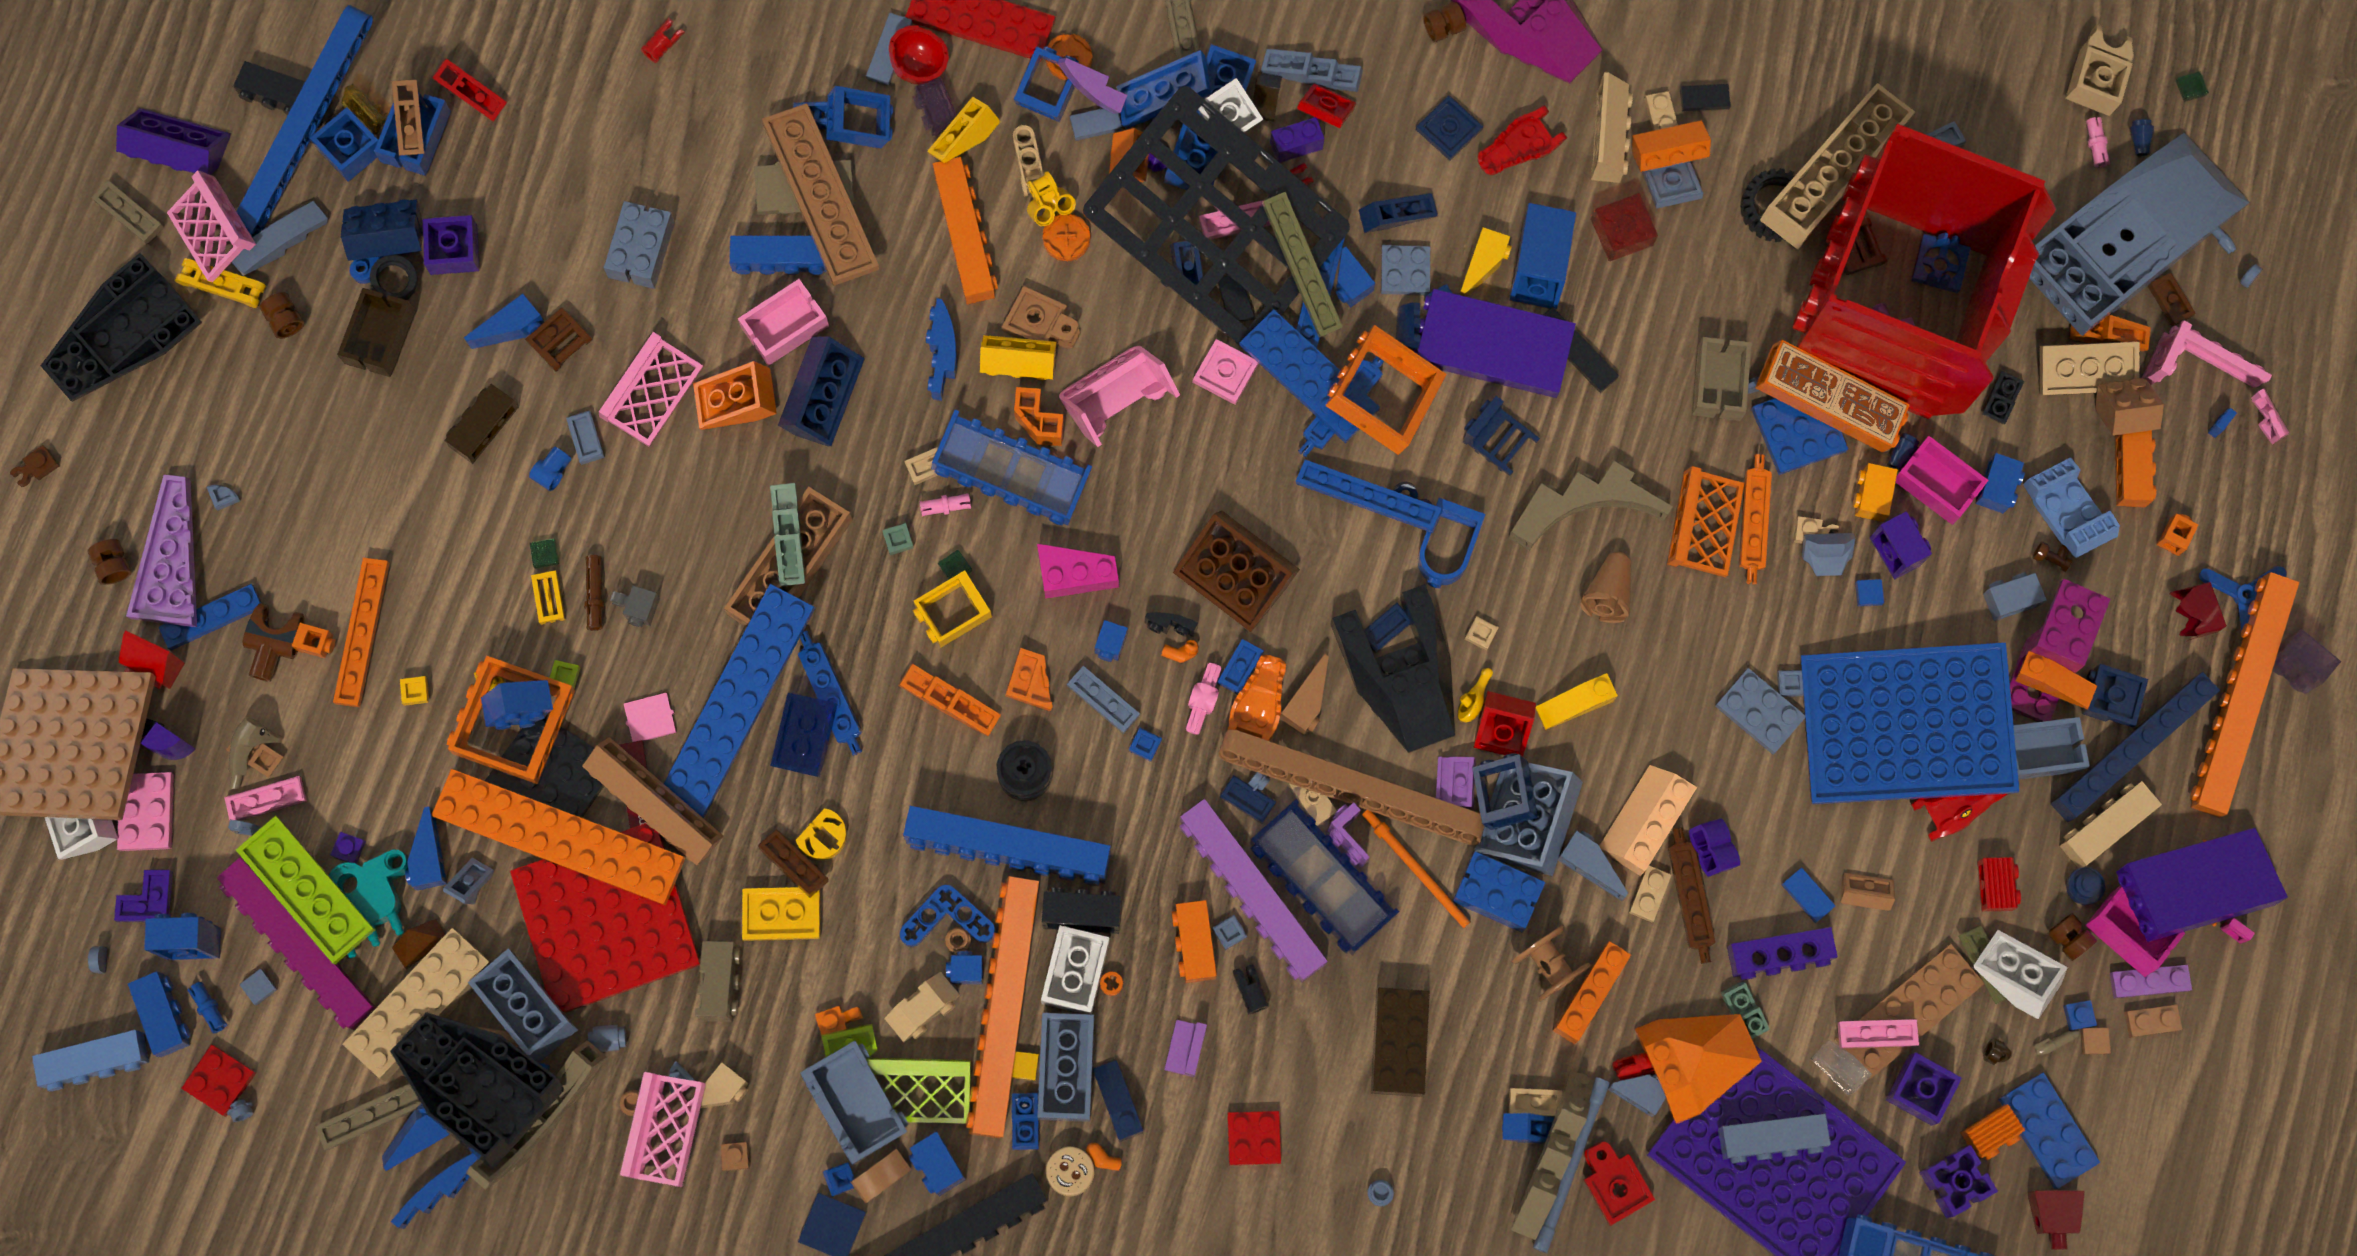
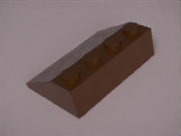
(1235, 570)

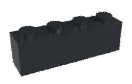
(273, 89)

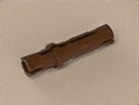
(594, 593)

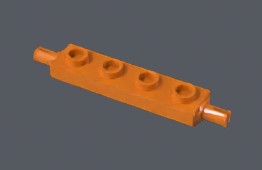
(1755, 519)

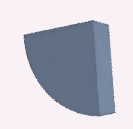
(222, 496)
(243, 827)
(678, 1071)

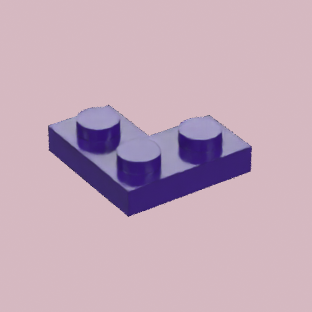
(154, 898)

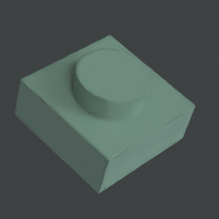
(898, 539)

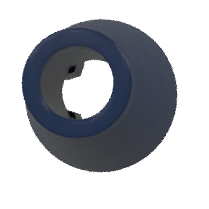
(2142, 135)
(1903, 451)

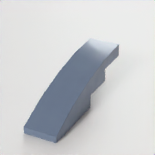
(1310, 70)
(280, 236)

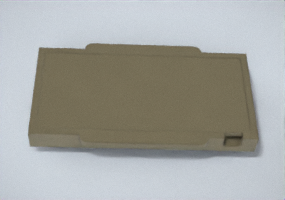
(775, 194)

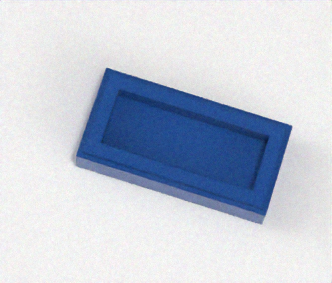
(1808, 895)

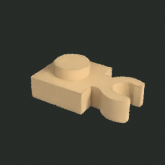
(1811, 526)

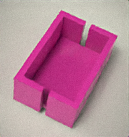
(1940, 480)
(2120, 930)

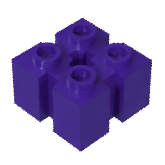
(1973, 1187)

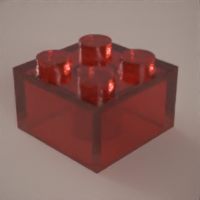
(1624, 227)

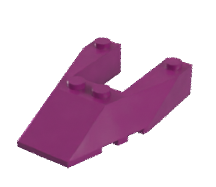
(1536, 32)

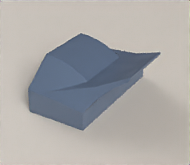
(1828, 552)

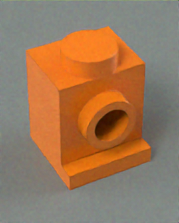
(2178, 543)
(306, 637)

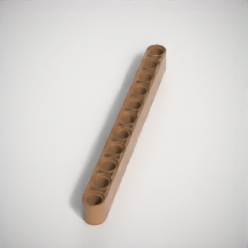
(1351, 787)

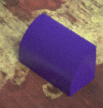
(166, 743)

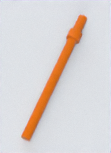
(1382, 830)

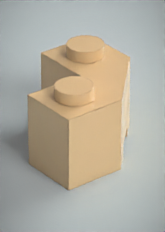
(930, 999)

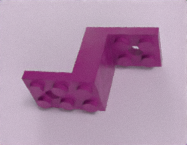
(2061, 640)

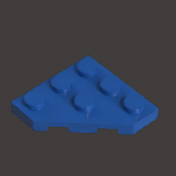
(1795, 437)

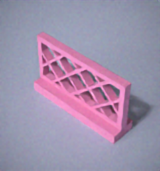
(221, 213)
(633, 376)
(643, 1129)

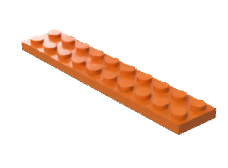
(558, 837)

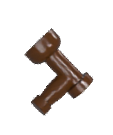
(2060, 559)

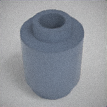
(608, 1037)

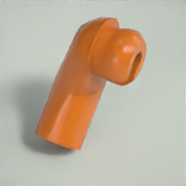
(1181, 654)
(1101, 1159)

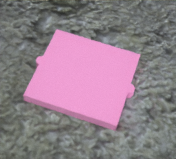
(650, 717)

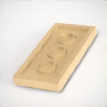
(2085, 366)

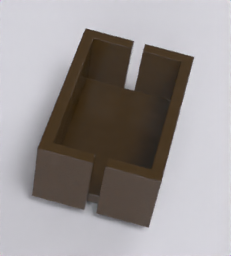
(376, 332)

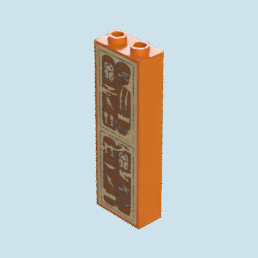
(1833, 396)

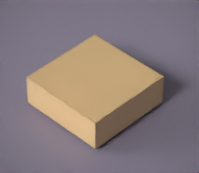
(1481, 633)

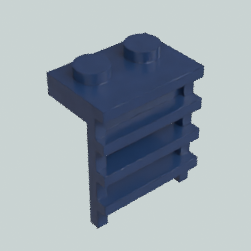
(1486, 425)

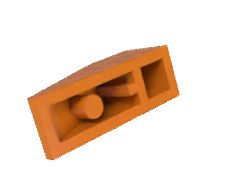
(2055, 680)

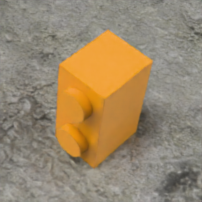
(1875, 492)

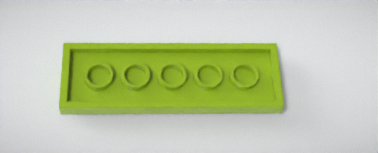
(305, 890)

